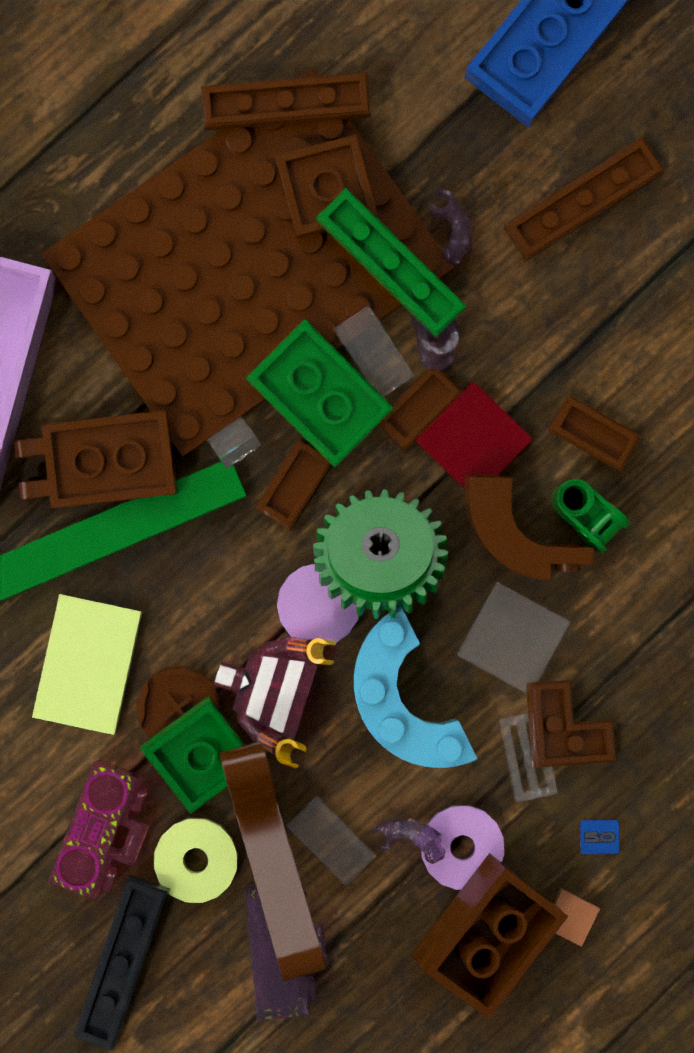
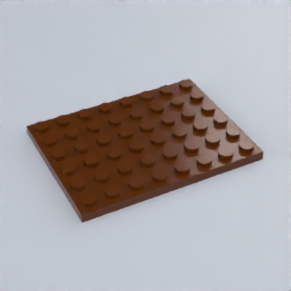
(208, 278)

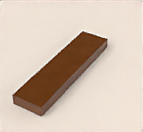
(285, 101)
(584, 199)

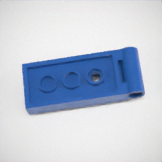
(539, 52)

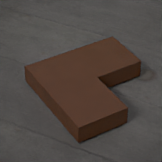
(555, 735)

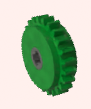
(380, 580)

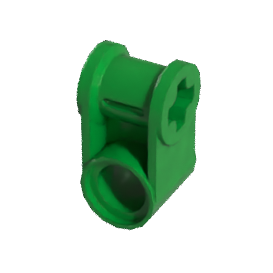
(590, 516)

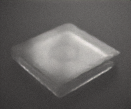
(513, 637)

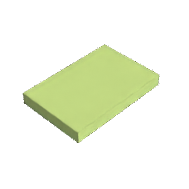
(87, 664)

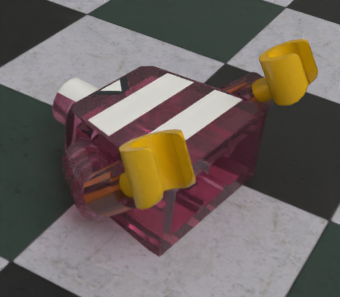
(275, 691)

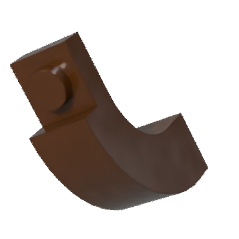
(491, 518)

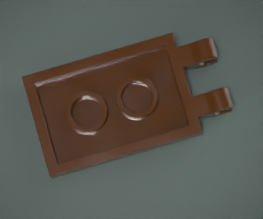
(102, 460)

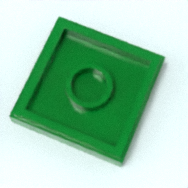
(189, 753)

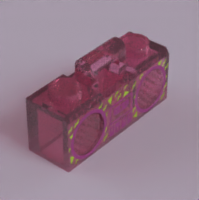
(88, 846)

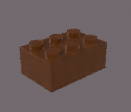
(489, 936)

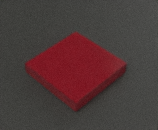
(473, 436)

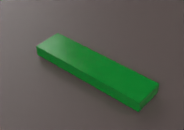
(391, 262)

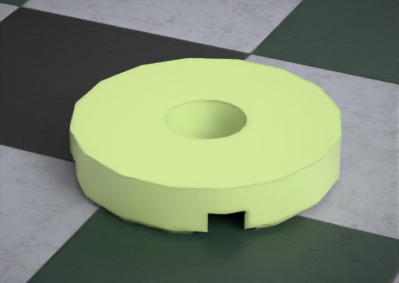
(188, 884)

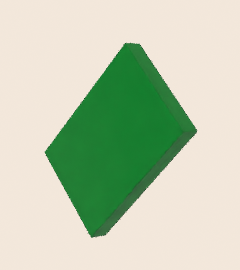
(319, 393)

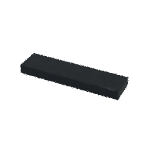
(121, 962)

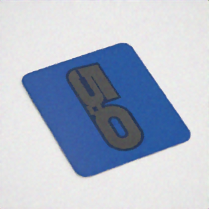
(599, 836)

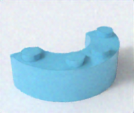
(384, 713)

